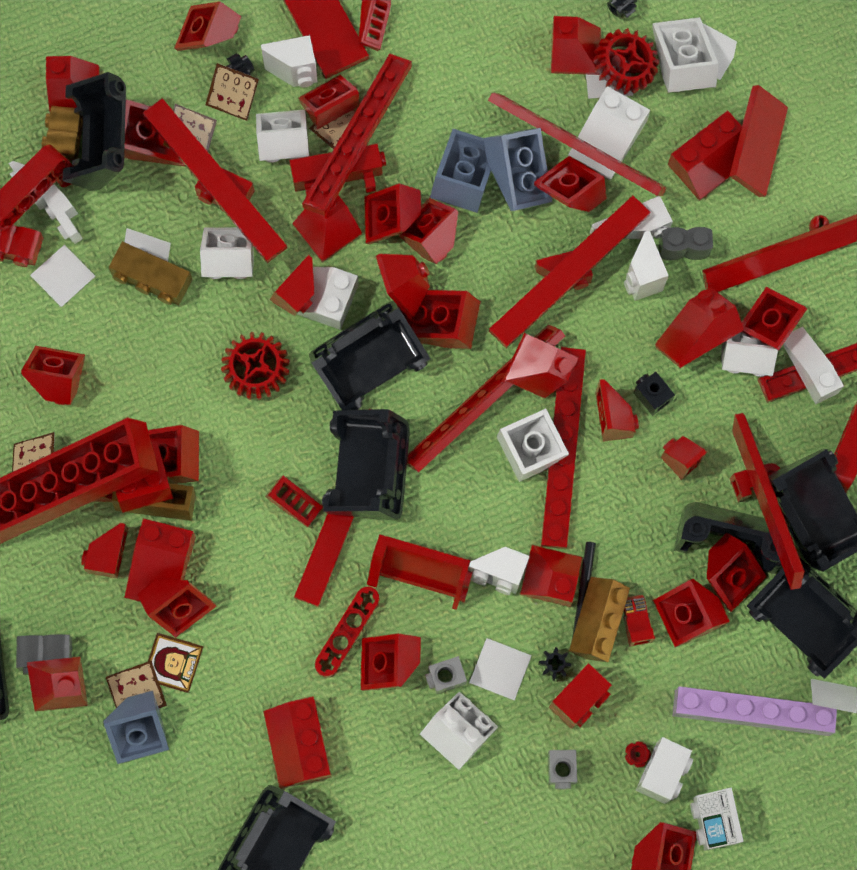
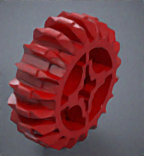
(644, 64)
(238, 354)

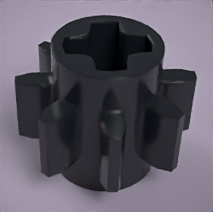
(621, 7)
(240, 64)
(560, 659)

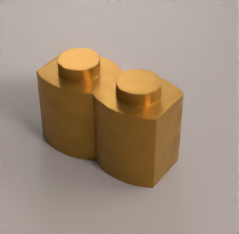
(64, 131)

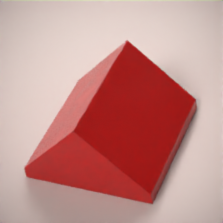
(330, 101)

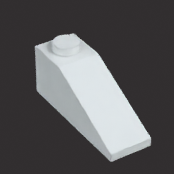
(656, 222)
(812, 366)

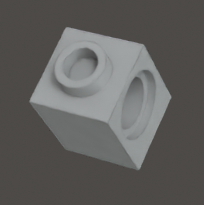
(452, 665)
(562, 756)

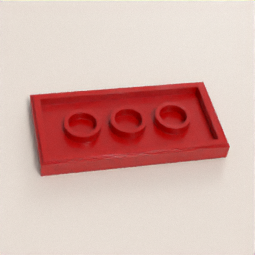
(330, 32)
(758, 141)

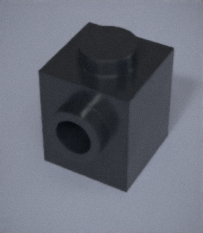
(653, 392)

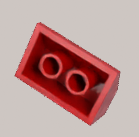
(708, 156)
(297, 743)

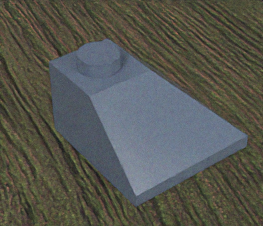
(136, 728)

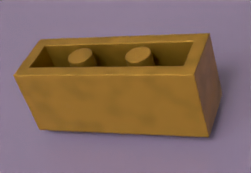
(150, 274)
(178, 508)
(599, 619)

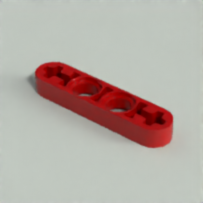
(349, 633)

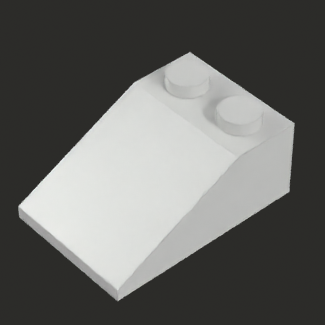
(685, 55)
(611, 128)

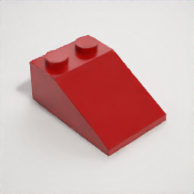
(142, 139)
(446, 319)
(699, 327)
(179, 452)
(159, 553)

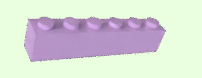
(754, 711)

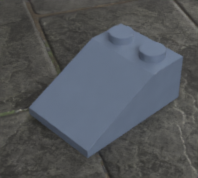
(516, 163)
(462, 172)

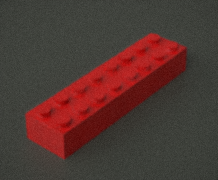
(75, 476)

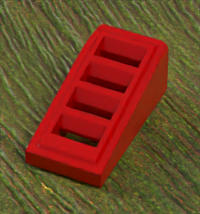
(381, 9)
(280, 502)

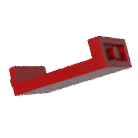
(420, 568)

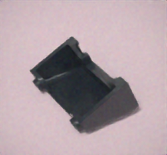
(103, 109)
(368, 355)
(369, 464)
(817, 509)
(701, 519)
(810, 617)
(277, 833)

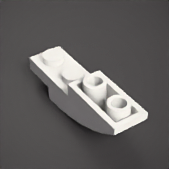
(57, 207)

